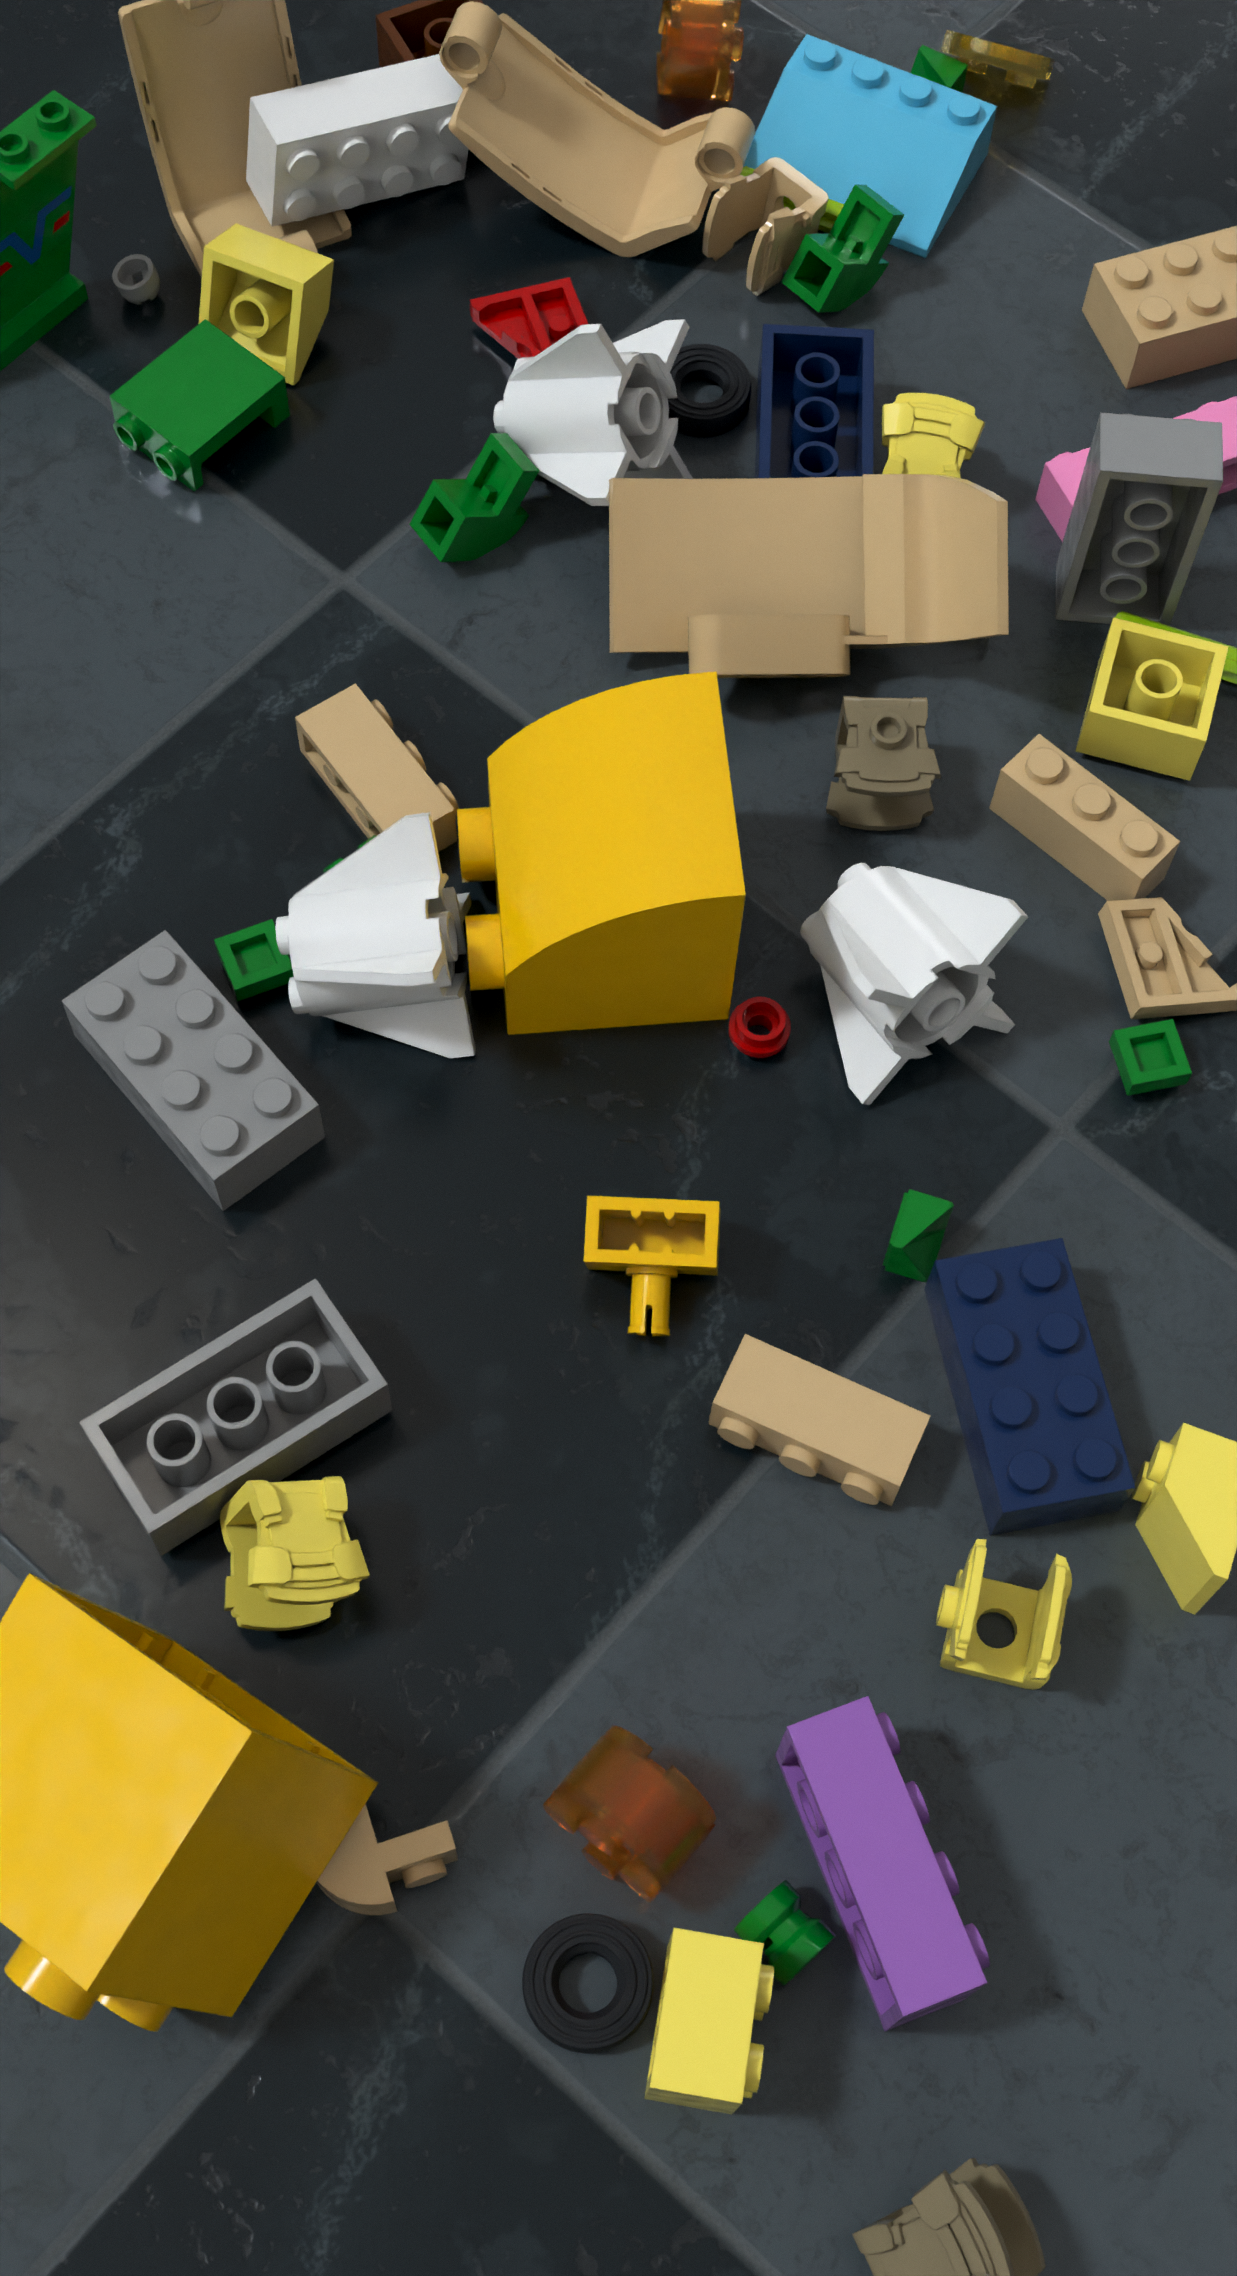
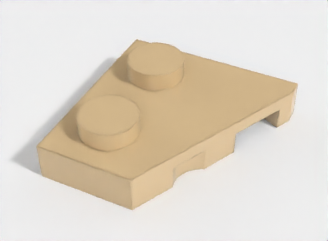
(1160, 962)

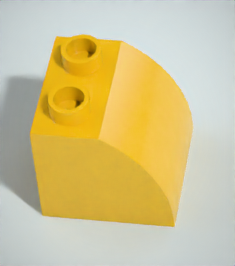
(610, 863)
(149, 1815)

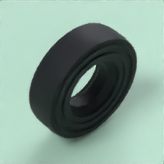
(725, 369)
(634, 1975)

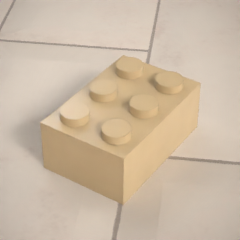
(1167, 307)

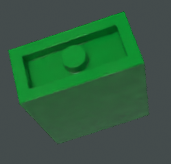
(196, 402)

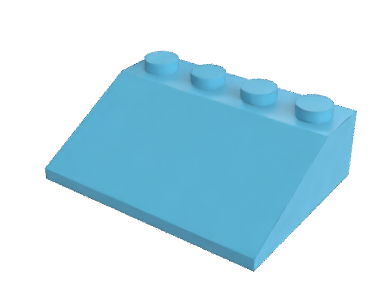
(876, 126)

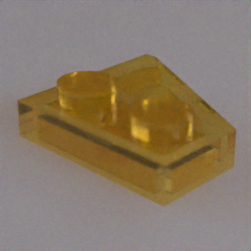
(977, 53)

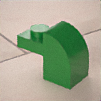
(847, 262)
(480, 512)

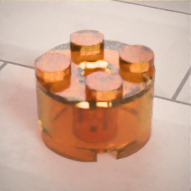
(698, 48)
(631, 1812)

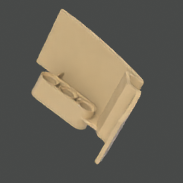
(803, 569)

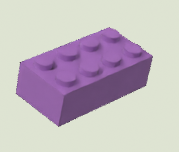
(880, 1863)

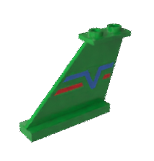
(37, 221)

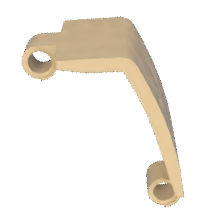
(194, 88)
(578, 146)

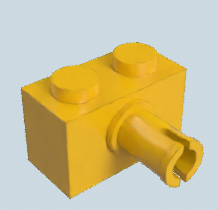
(652, 1244)

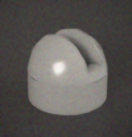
(132, 267)

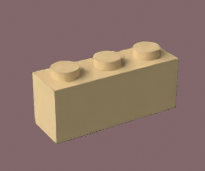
(370, 767)
(1082, 822)
(817, 1421)

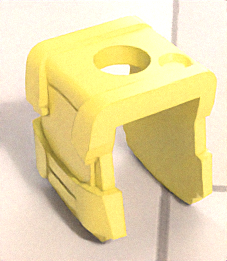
(928, 434)
(289, 1553)
(1033, 1613)

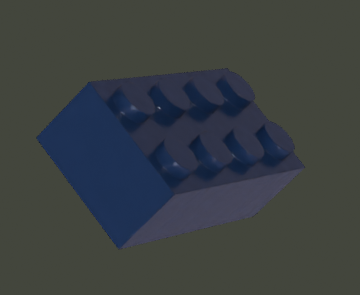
(815, 402)
(1028, 1387)

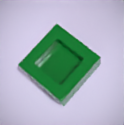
(253, 960)
(1150, 1057)

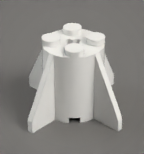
(597, 409)
(382, 943)
(906, 966)

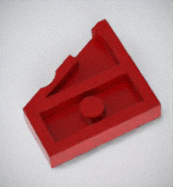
(530, 316)

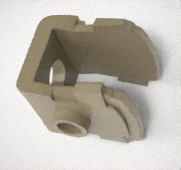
(882, 764)
(956, 2228)

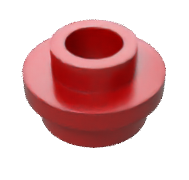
(759, 1012)

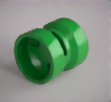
(787, 1933)

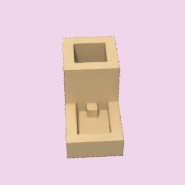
(363, 1868)

